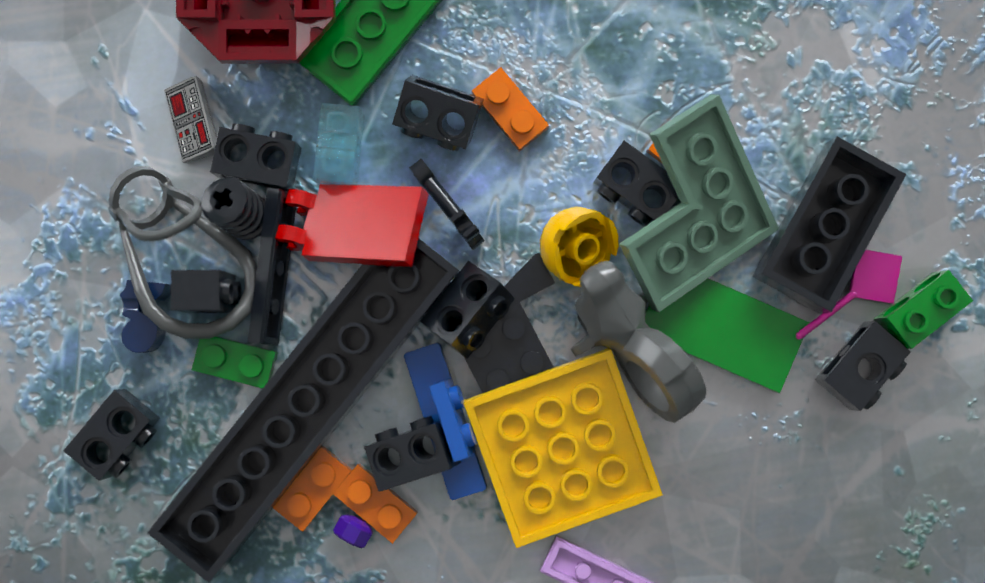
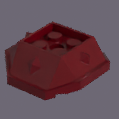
(257, 28)

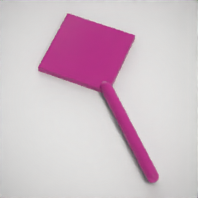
(872, 279)

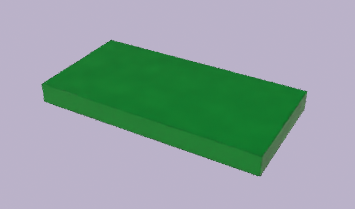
(364, 43)
(732, 332)

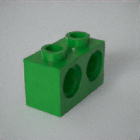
(924, 308)

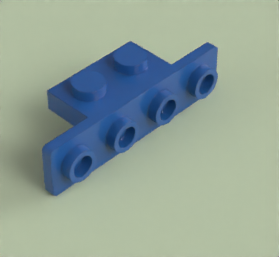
(444, 402)

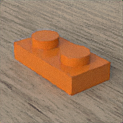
(510, 109)
(312, 488)
(381, 509)

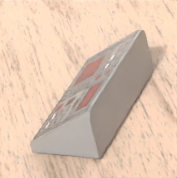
(191, 119)

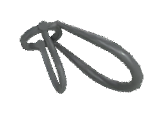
(192, 216)

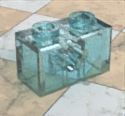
(338, 144)

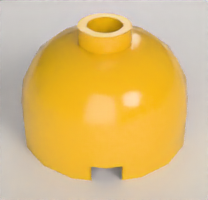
(577, 241)

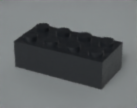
(829, 225)

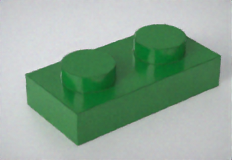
(234, 361)

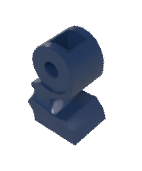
(140, 333)

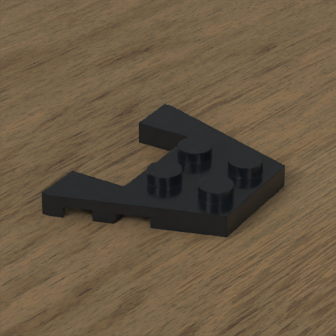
(512, 346)

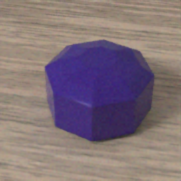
(353, 530)

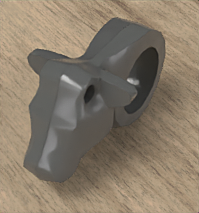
(649, 359)

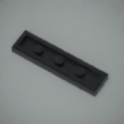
(271, 271)

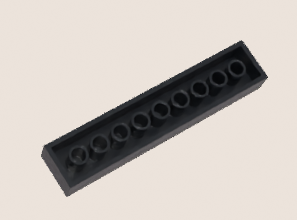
(299, 410)

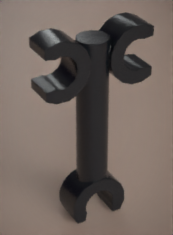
(456, 215)

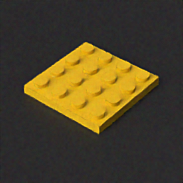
(563, 447)

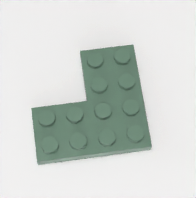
(718, 211)

